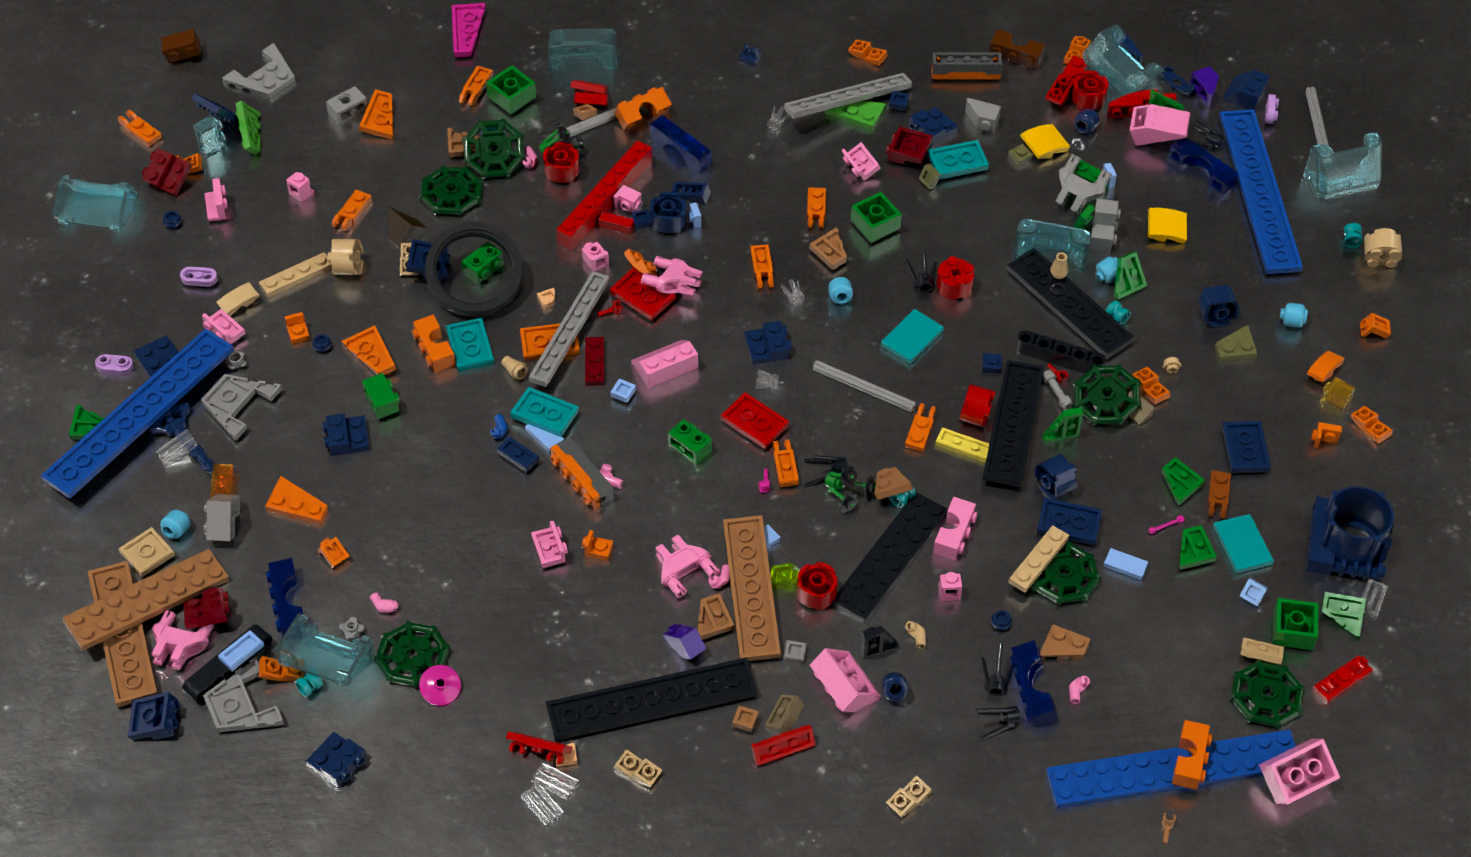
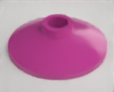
(440, 695)

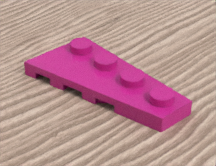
(466, 25)

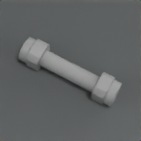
(1050, 379)

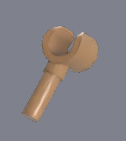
(1167, 824)

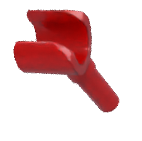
(616, 309)
(1059, 374)

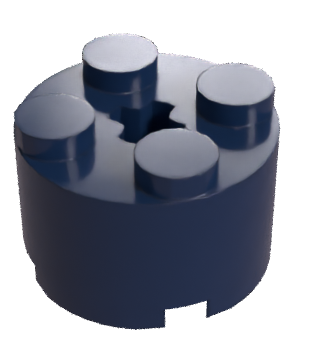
(668, 213)
(1218, 305)
(1056, 476)

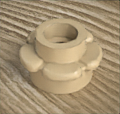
(1171, 365)

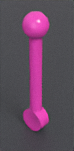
(1180, 519)

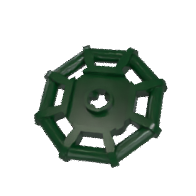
(496, 158)
(451, 198)
(1107, 404)
(1070, 581)
(407, 644)
(1262, 702)

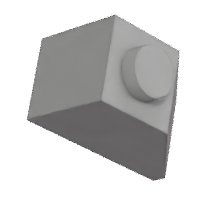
(983, 114)

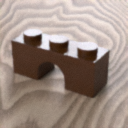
(1026, 55)

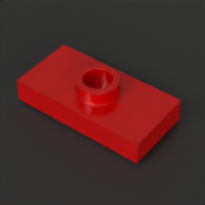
(589, 87)

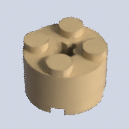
(1383, 248)
(346, 257)

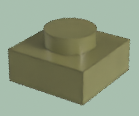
(1020, 155)
(929, 176)

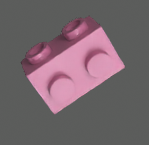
(862, 161)
(216, 202)
(223, 326)
(549, 546)

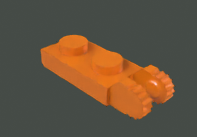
(475, 85)
(140, 129)
(816, 205)
(352, 209)
(762, 264)
(920, 429)
(785, 464)

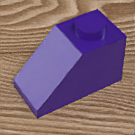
(1205, 84)

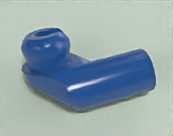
(501, 428)

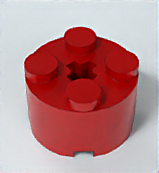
(1089, 90)
(561, 162)
(955, 278)
(977, 405)
(817, 585)

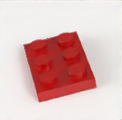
(639, 296)
(754, 420)

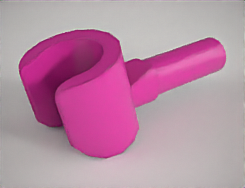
(764, 485)

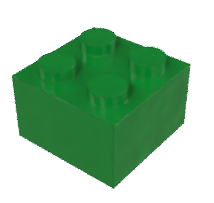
(511, 89)
(876, 217)
(1295, 624)

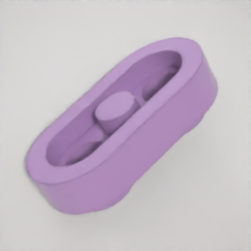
(1271, 105)
(198, 276)
(112, 364)

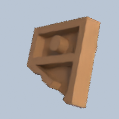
(455, 143)
(830, 249)
(891, 482)
(713, 617)
(1064, 644)

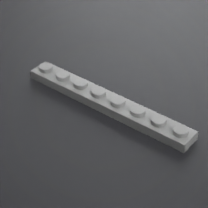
(847, 95)
(569, 329)

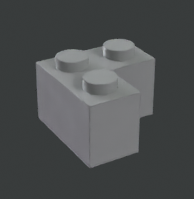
(1104, 225)
(221, 516)

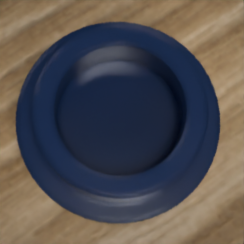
(171, 219)
(321, 343)
(1001, 620)

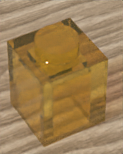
(1338, 393)

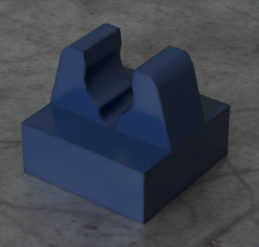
(749, 55)

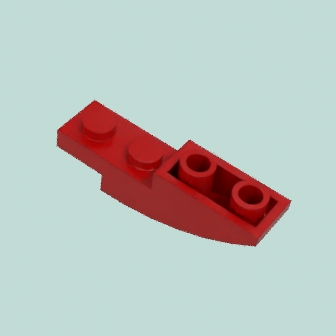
(1063, 85)
(1124, 106)

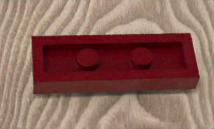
(594, 361)

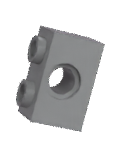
(346, 105)

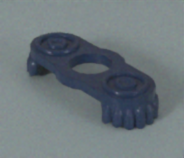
(1169, 76)

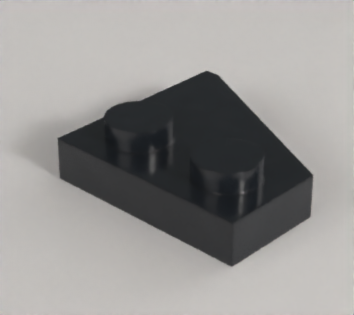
(876, 642)

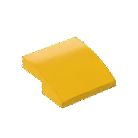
(1045, 141)
(1167, 224)

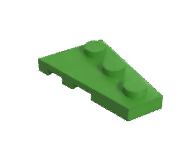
(860, 113)
(248, 127)

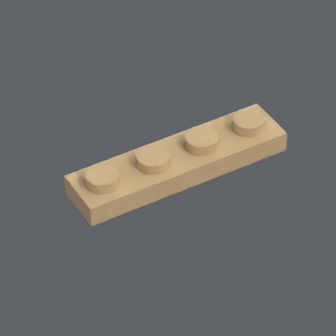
(295, 275)
(1038, 559)

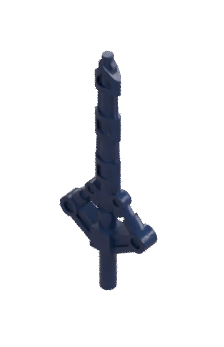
(178, 425)

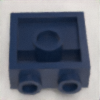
(933, 123)
(418, 256)
(768, 343)
(345, 434)
(153, 716)
(336, 759)

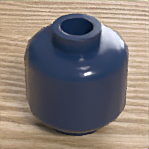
(1086, 121)
(894, 693)

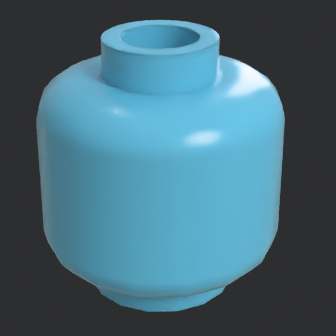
(1107, 270)
(840, 290)
(1294, 315)
(175, 524)

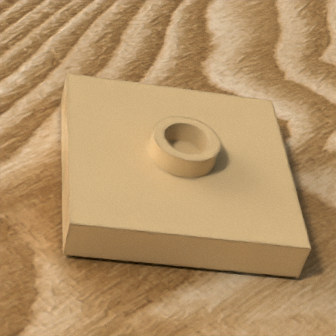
(146, 552)

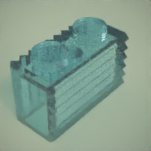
(209, 135)

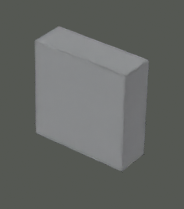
(794, 652)

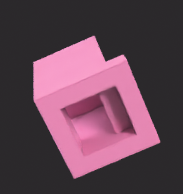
(299, 186)
(628, 199)
(593, 252)
(950, 582)

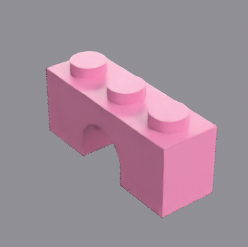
(950, 541)

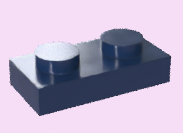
(518, 454)

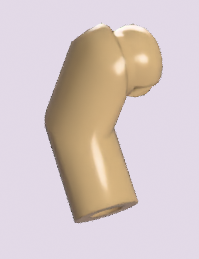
(918, 633)

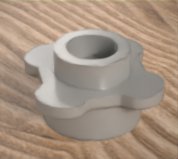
(236, 360)
(355, 631)

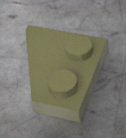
(1236, 346)

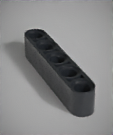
(1058, 352)
(216, 671)

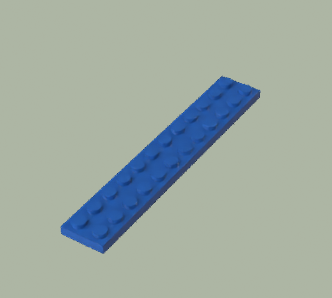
(1260, 192)
(136, 413)
(1154, 770)

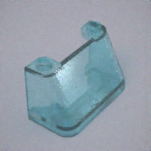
(582, 44)
(1117, 65)
(1345, 171)
(93, 203)
(1053, 239)
(323, 654)

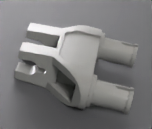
(1078, 187)

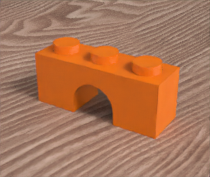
(655, 101)
(438, 355)
(1189, 770)

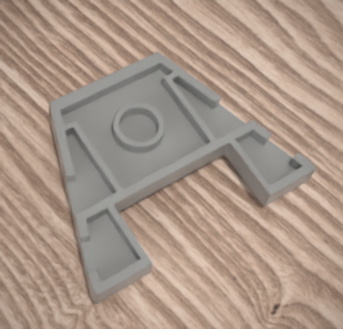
(268, 79)
(231, 395)
(231, 704)

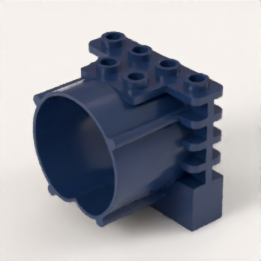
(1344, 553)

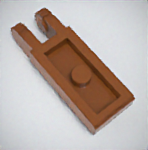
(1218, 492)

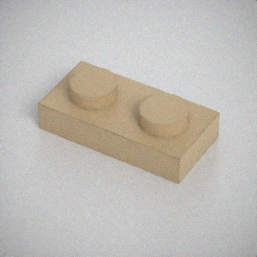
(1262, 651)

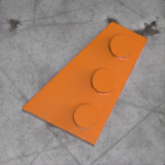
(378, 115)
(370, 350)
(295, 502)

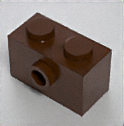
(180, 45)

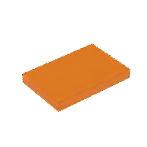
(537, 338)

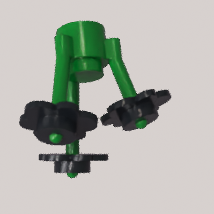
(563, 134)
(845, 479)

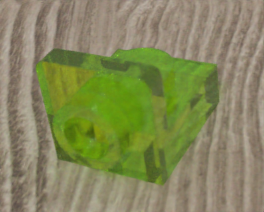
(784, 575)

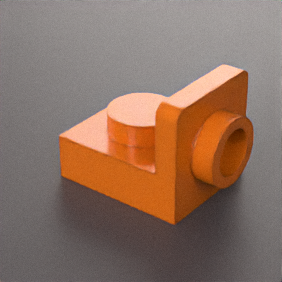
(1375, 324)
(297, 328)
(1327, 433)
(597, 547)
(333, 551)

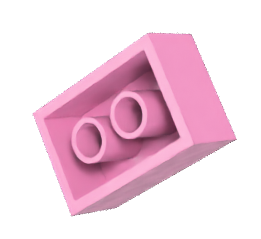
(1299, 771)

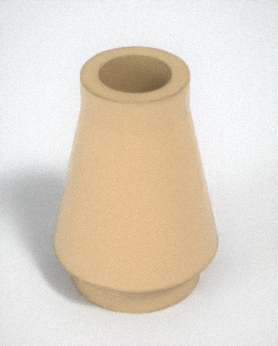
(1059, 267)
(515, 368)

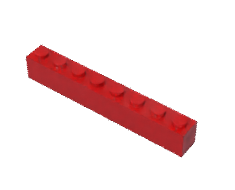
(601, 197)

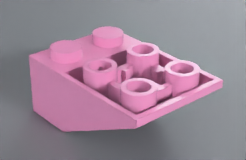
(1158, 124)

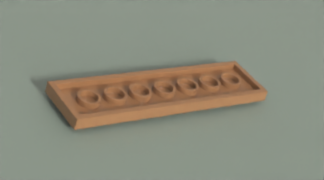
(751, 588)
(145, 599)
(127, 651)

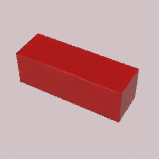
(591, 98)
(616, 223)

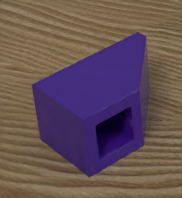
(685, 640)

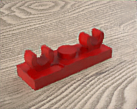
(1343, 679)
(783, 744)
(538, 745)

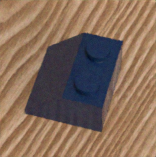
(1247, 89)

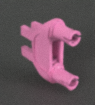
(675, 278)
(682, 562)
(177, 642)

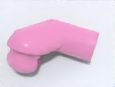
(531, 158)
(607, 473)
(719, 581)
(383, 606)
(1077, 687)

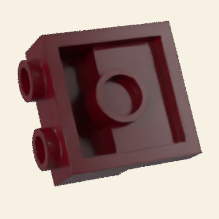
(908, 146)
(166, 171)
(208, 610)

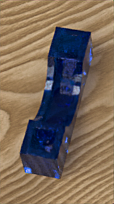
(695, 153)
(1187, 153)
(283, 579)
(1040, 704)

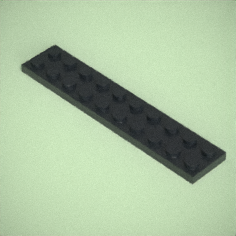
(650, 699)

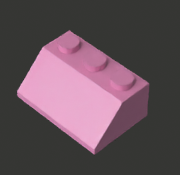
(666, 363)
(844, 680)

